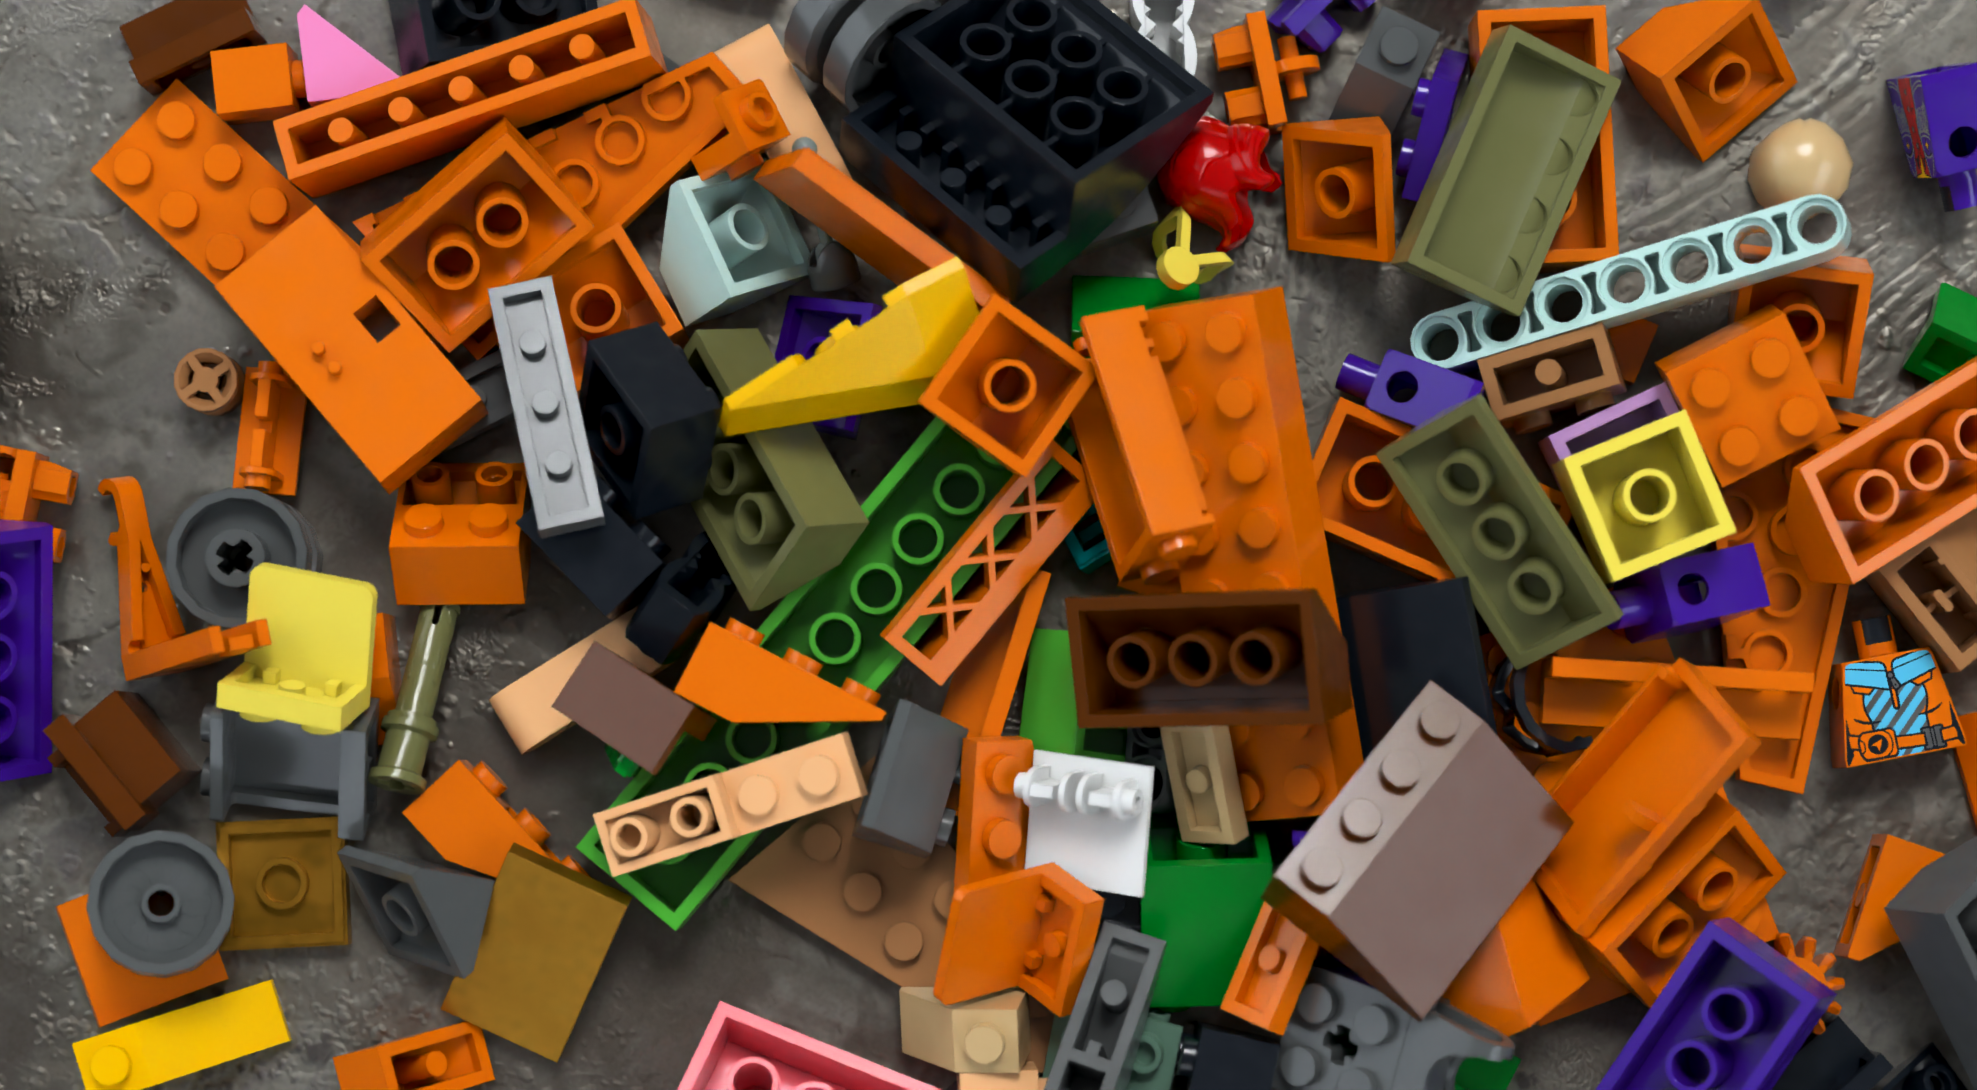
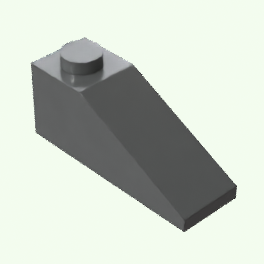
(1109, 1012)

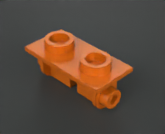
(270, 431)

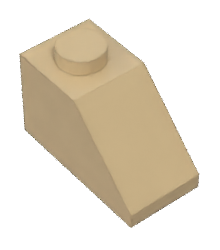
(970, 1035)

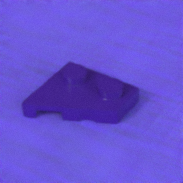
(1435, 105)

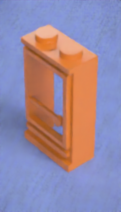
(1136, 452)

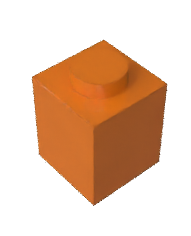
(257, 83)

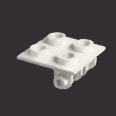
(1089, 819)

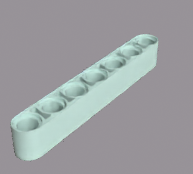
(1661, 291)

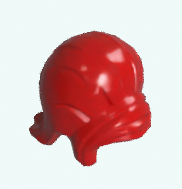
(1215, 173)

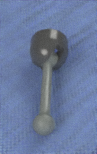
(829, 263)

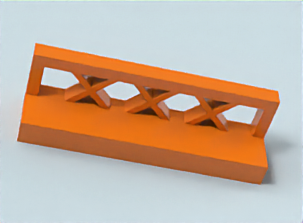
(1002, 572)
(990, 672)
(1595, 690)

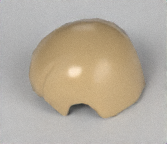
(1799, 162)

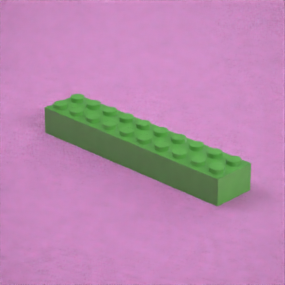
(837, 622)

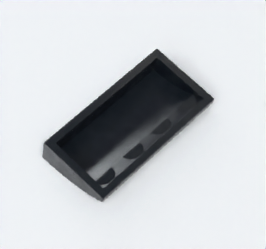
(1405, 639)

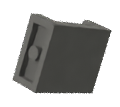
(291, 769)

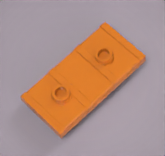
(1640, 789)

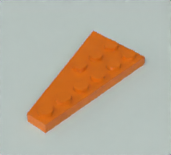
(623, 153)

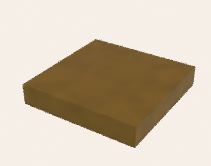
(285, 883)

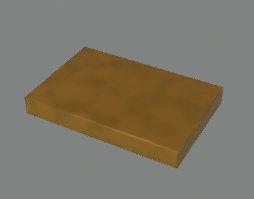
(538, 952)

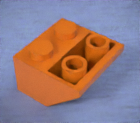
(460, 536)

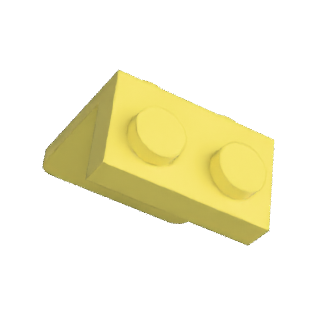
(317, 654)

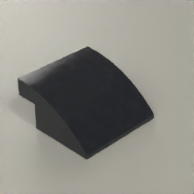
(1022, 129)

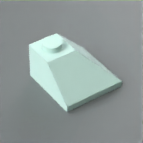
(728, 246)

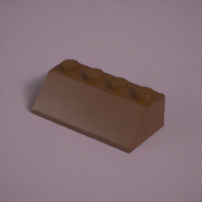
(1207, 659)

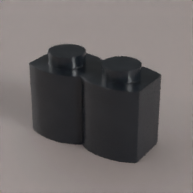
(681, 602)

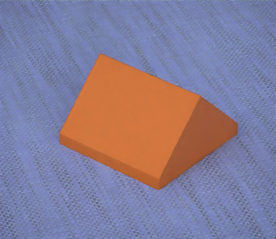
(1340, 188)

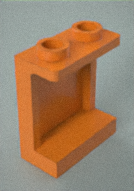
(1271, 971)

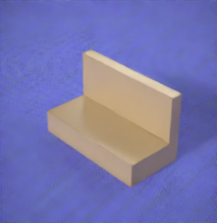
(1205, 784)

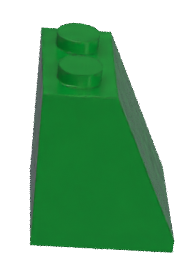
(1204, 908)

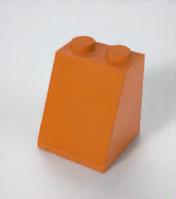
(1519, 968)

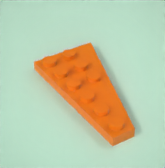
(1803, 617)

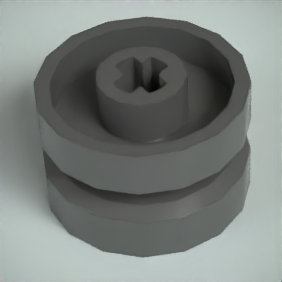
(849, 43)
(215, 534)
(160, 865)

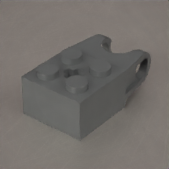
(1359, 1039)

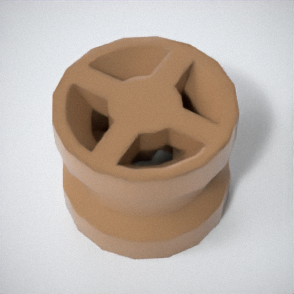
(202, 372)

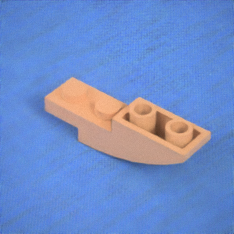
(730, 804)

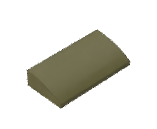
(1506, 170)

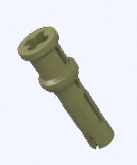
(411, 725)

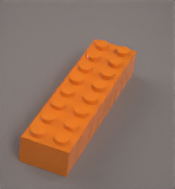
(1250, 446)

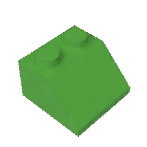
(1050, 704)

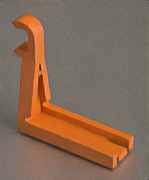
(150, 619)

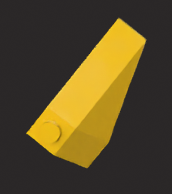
(865, 366)

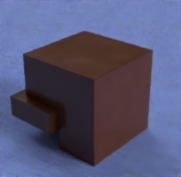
(122, 759)

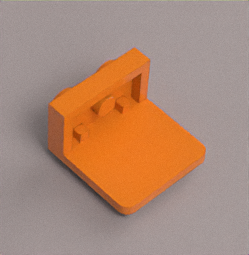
(1023, 932)

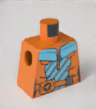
(1888, 701)

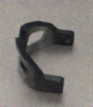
(1516, 706)

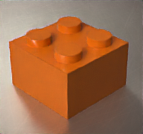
(1748, 394)

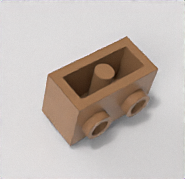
(1552, 377)

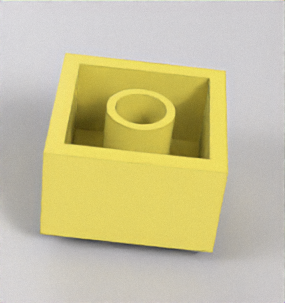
(1643, 497)

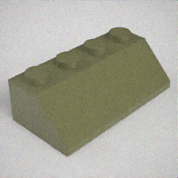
(771, 494)

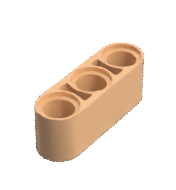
(763, 58)
(527, 702)

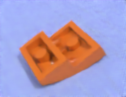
(116, 990)

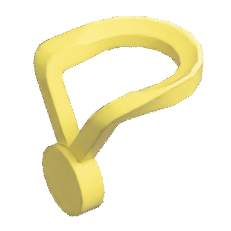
(1177, 265)

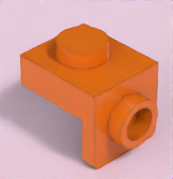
(752, 128)

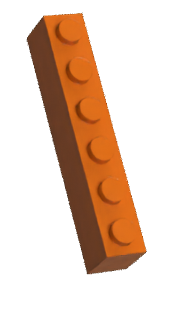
(465, 96)

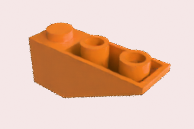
(755, 686)
(474, 824)

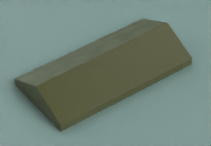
(1499, 531)

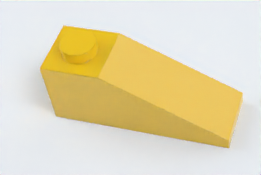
(184, 1040)

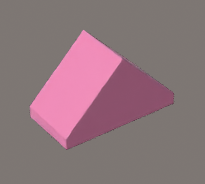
(334, 62)

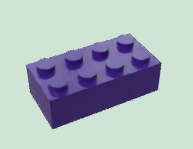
(1723, 1018)

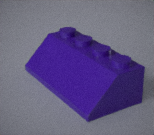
(25, 647)

